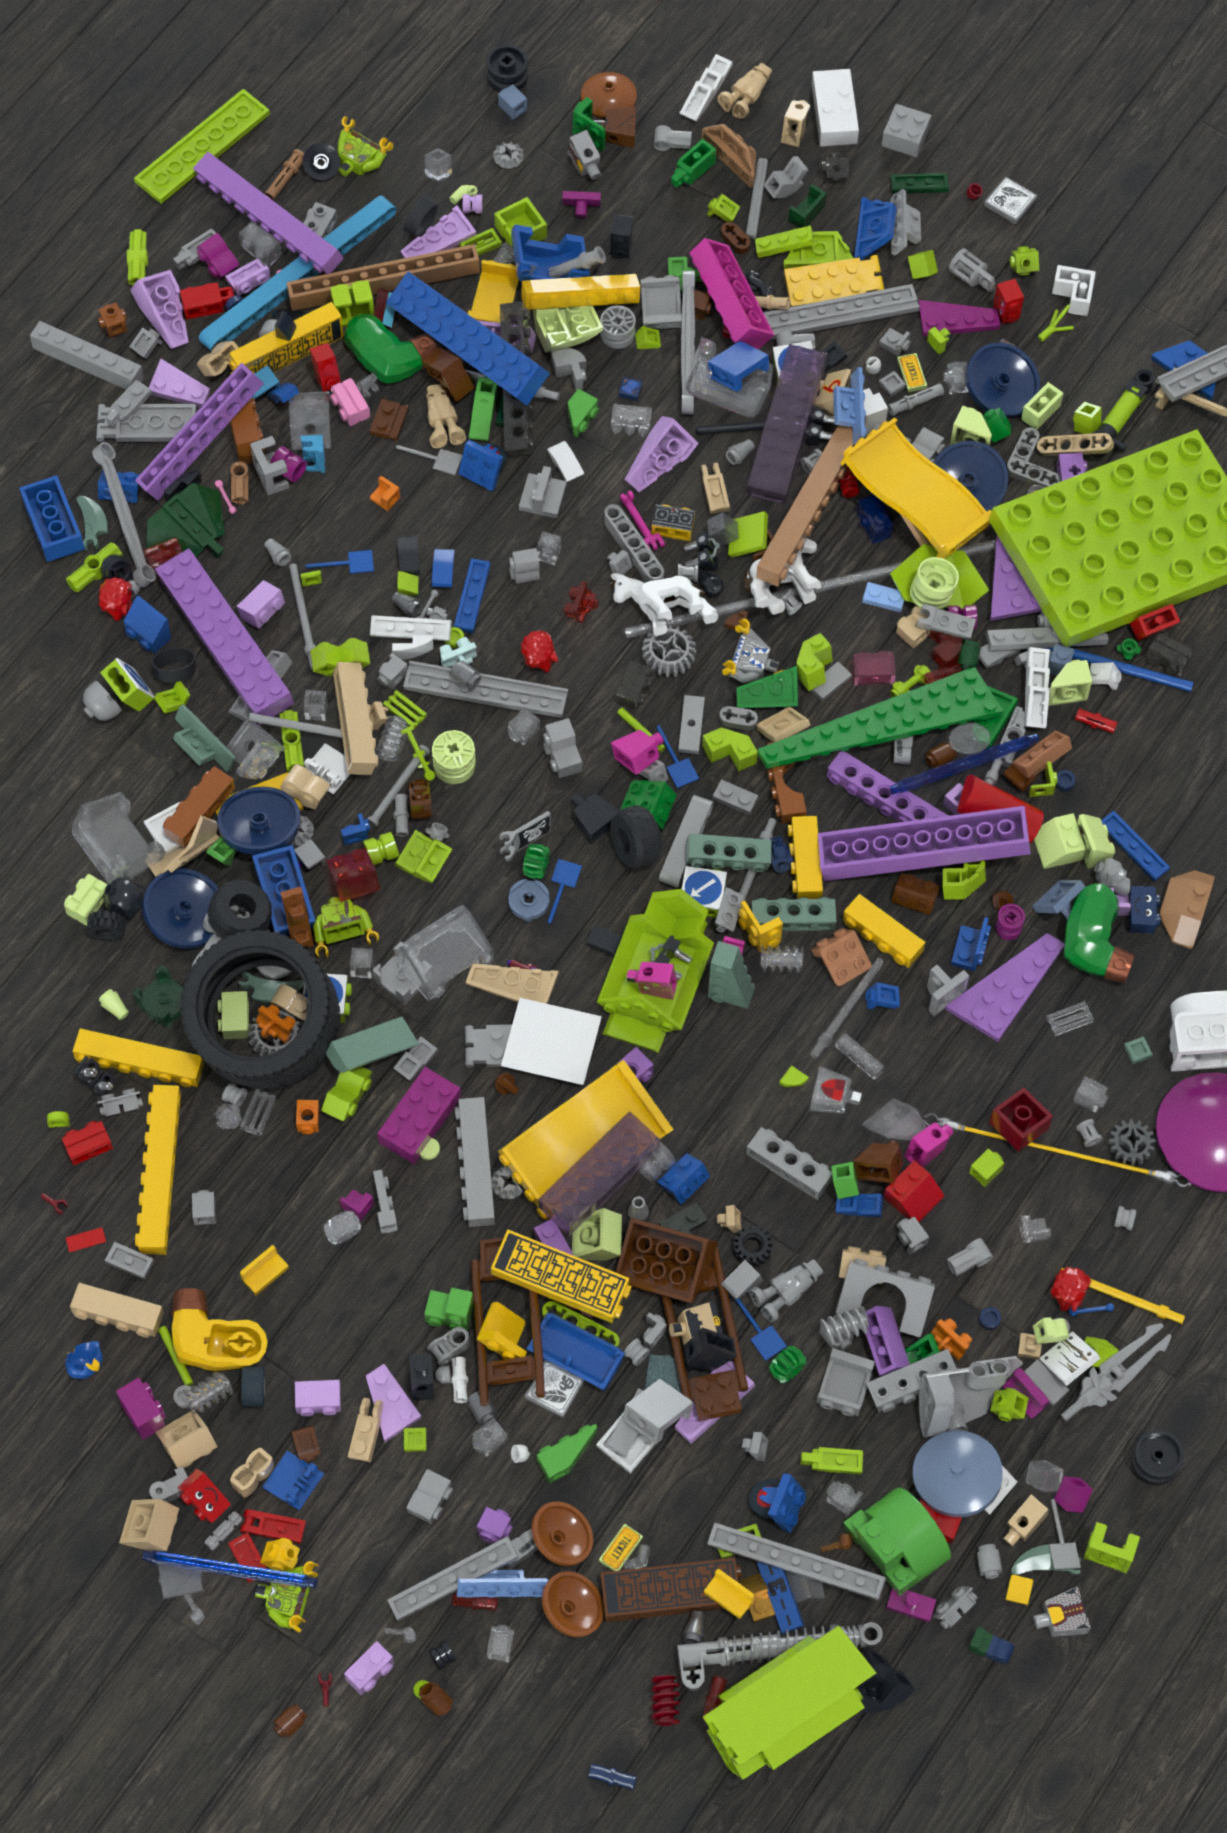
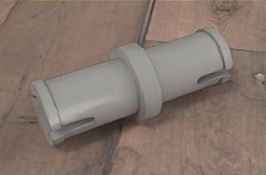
(401, 815)

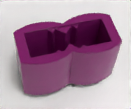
(217, 256)

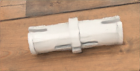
(459, 1379)

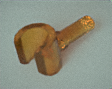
(844, 1543)

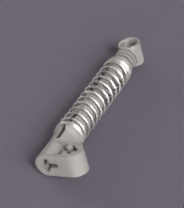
(759, 1648)

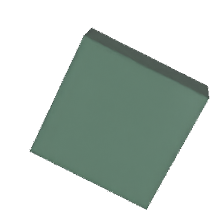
(1138, 1050)

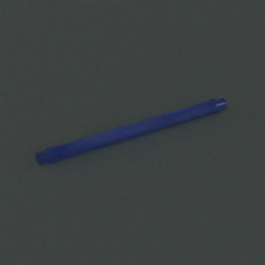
(964, 763)
(229, 1569)

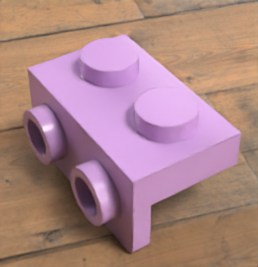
(248, 277)

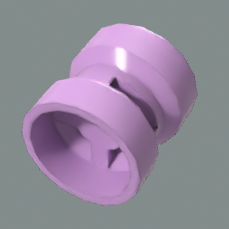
(476, 203)

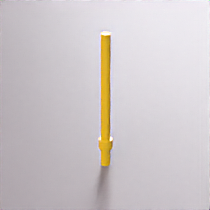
(1161, 1311)

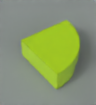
(793, 1078)

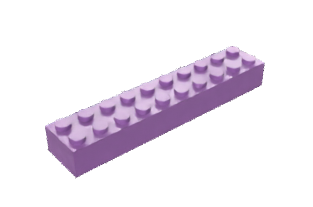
(224, 635)
(924, 843)

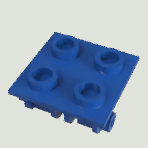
(293, 1480)

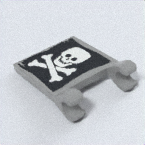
(525, 835)

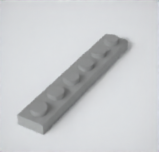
(1033, 637)
(446, 1581)

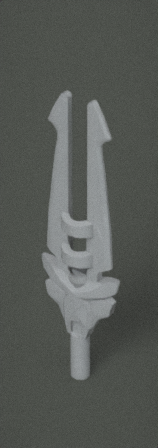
(1098, 1387)

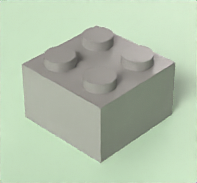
(906, 130)

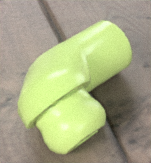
(464, 189)

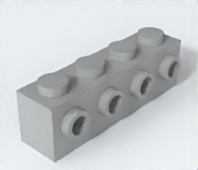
(904, 1383)

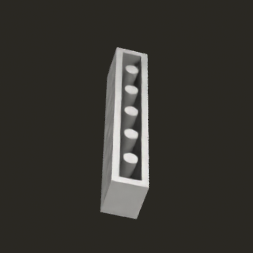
(85, 356)
(476, 1162)

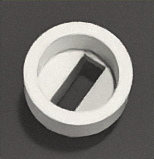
(875, 367)
(519, 1453)

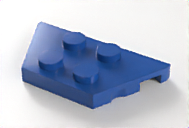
(874, 226)
(1180, 355)

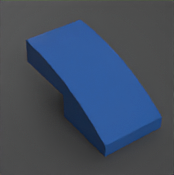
(283, 392)
(443, 568)
(861, 1205)

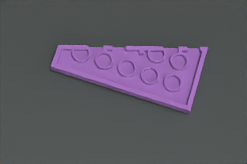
(1010, 592)
(1002, 994)

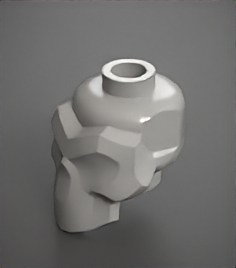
(1112, 875)

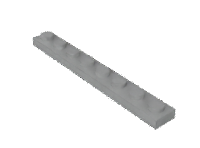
(796, 1561)

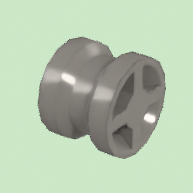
(234, 1094)
(1125, 1218)
(636, 1352)

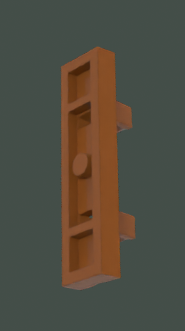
(297, 916)

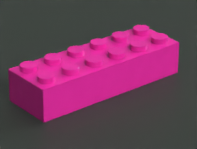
(731, 293)

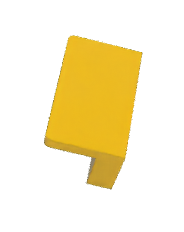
(263, 1270)
(729, 1594)

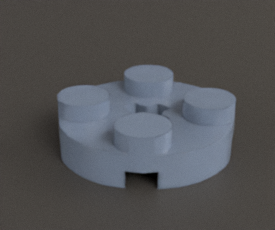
(525, 910)

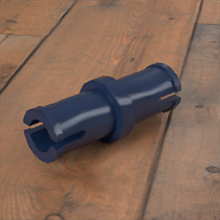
(612, 1776)

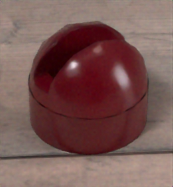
(974, 191)

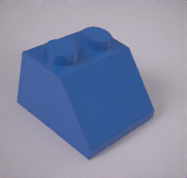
(147, 626)

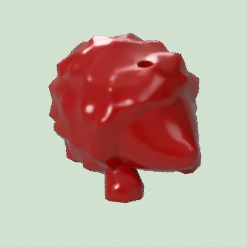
(115, 597)
(538, 650)
(1070, 1288)

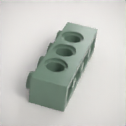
(736, 845)
(804, 920)

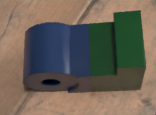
(991, 1646)

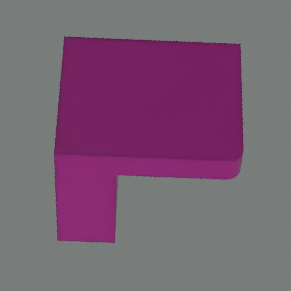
(357, 1203)
(1073, 1494)

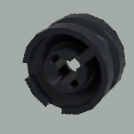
(116, 562)

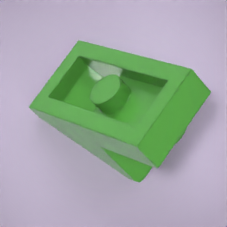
(222, 852)

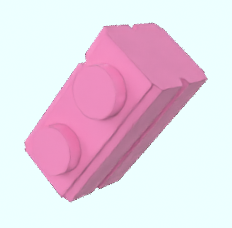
(350, 402)

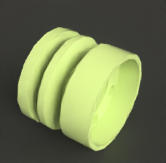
(934, 583)
(453, 757)

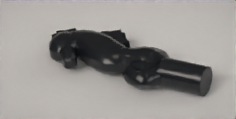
(757, 284)

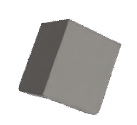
(309, 855)

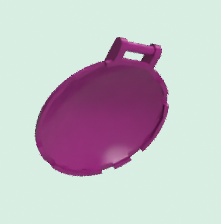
(1194, 1130)

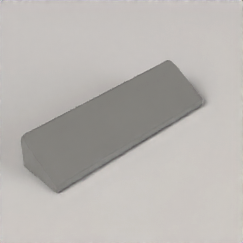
(280, 662)

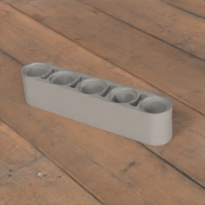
(631, 538)
(693, 823)

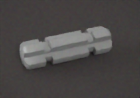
(223, 1531)

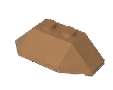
(732, 151)
(1185, 906)

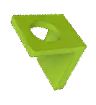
(1051, 779)

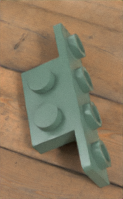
(200, 742)

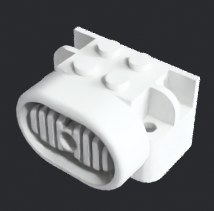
(1199, 1031)

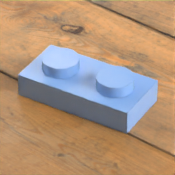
(883, 597)

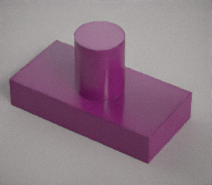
(581, 201)
(912, 1605)

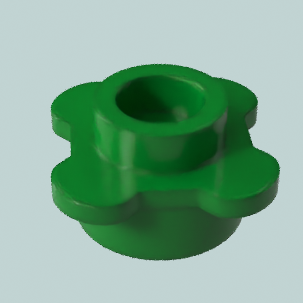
(1129, 643)

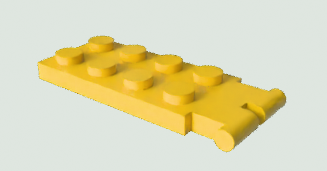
(832, 280)

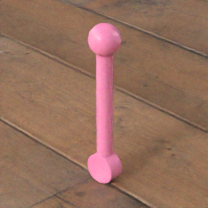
(219, 485)

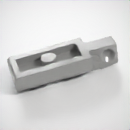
(188, 253)
(128, 403)

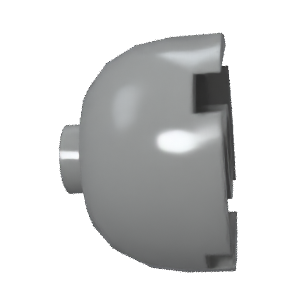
(99, 702)

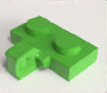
(677, 265)

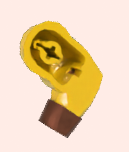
(212, 1343)

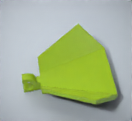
(968, 589)

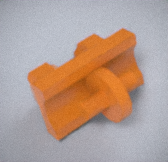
(273, 1025)
(948, 1339)

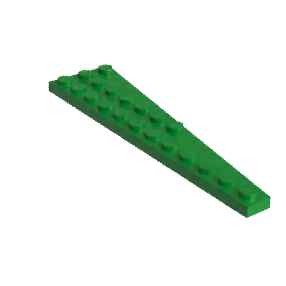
(929, 707)

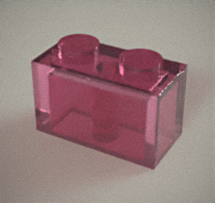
(873, 668)

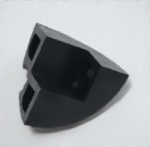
(884, 1688)

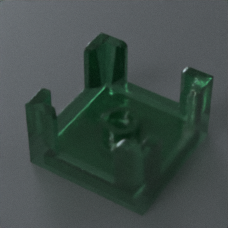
(160, 998)

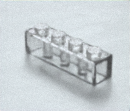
(859, 1056)

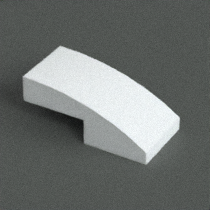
(565, 461)
(420, 646)

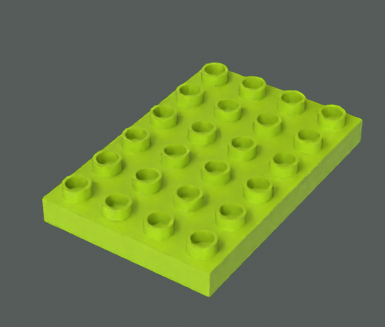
(1121, 537)

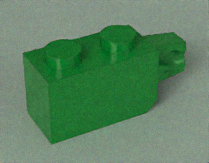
(694, 163)

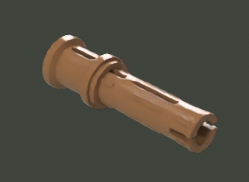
(290, 169)

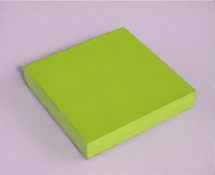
(752, 534)

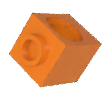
(304, 1108)

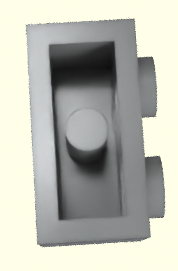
(321, 219)

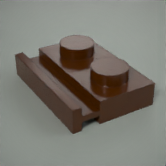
(389, 419)

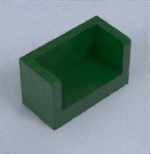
(808, 208)

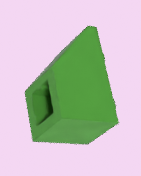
(581, 410)
(845, 1180)

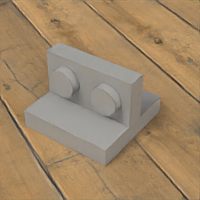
(542, 494)
(944, 989)

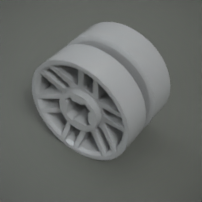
(618, 327)

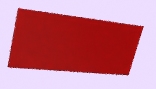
(85, 1239)

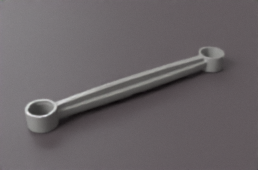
(687, 338)
(124, 514)

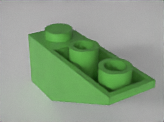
(483, 409)
(562, 1457)

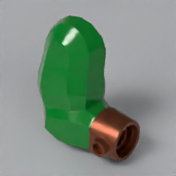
(383, 352)
(1089, 935)

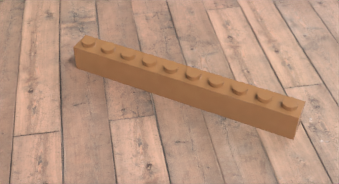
(386, 275)
(806, 509)

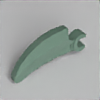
(94, 521)
(264, 988)
(1037, 1560)

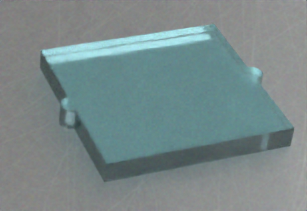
(663, 1368)

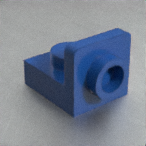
(355, 833)
(882, 995)

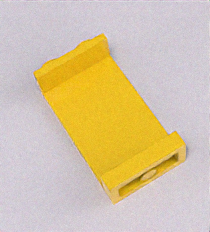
(496, 286)

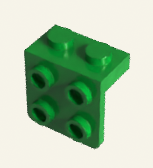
(583, 121)
(651, 795)

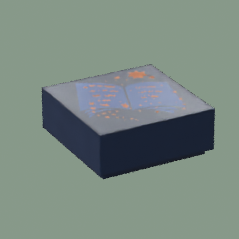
(630, 388)

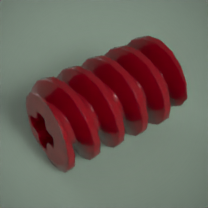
(664, 1700)

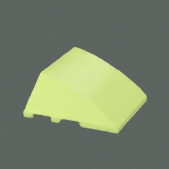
(565, 326)

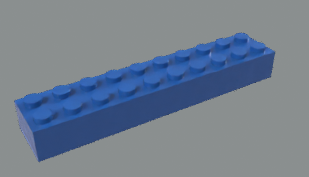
(468, 338)

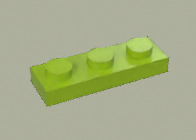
(784, 241)

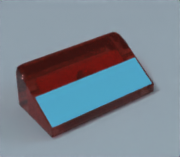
(382, 310)

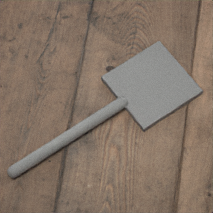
(445, 461)
(1063, 1554)

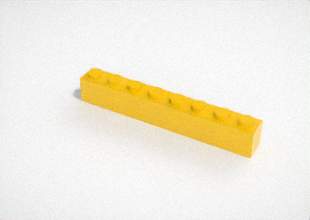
(159, 1169)

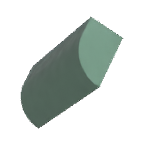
(371, 1045)

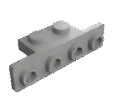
(906, 223)

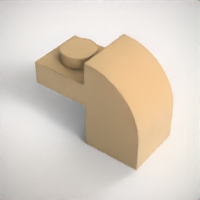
(290, 1002)

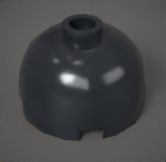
(124, 896)

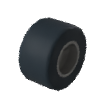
(253, 1386)

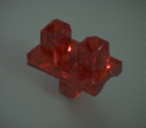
(162, 552)
(583, 602)

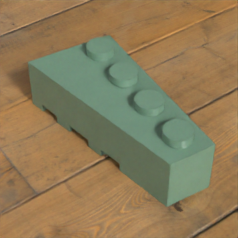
(729, 977)

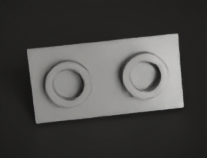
(728, 910)
(112, 1103)
(961, 1600)

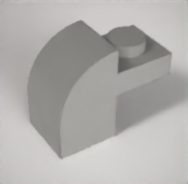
(786, 182)
(569, 362)

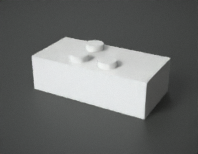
(835, 107)

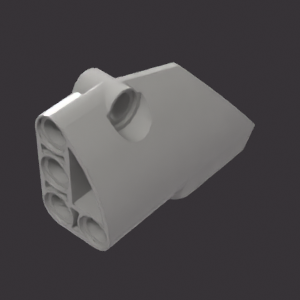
(961, 1395)

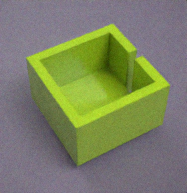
(522, 214)
(352, 300)

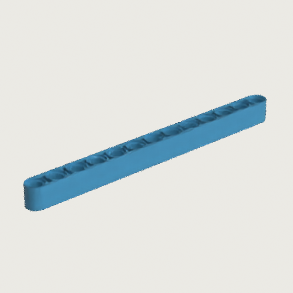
(275, 289)

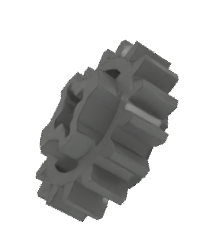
(1125, 1148)

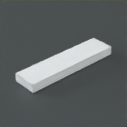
(408, 627)

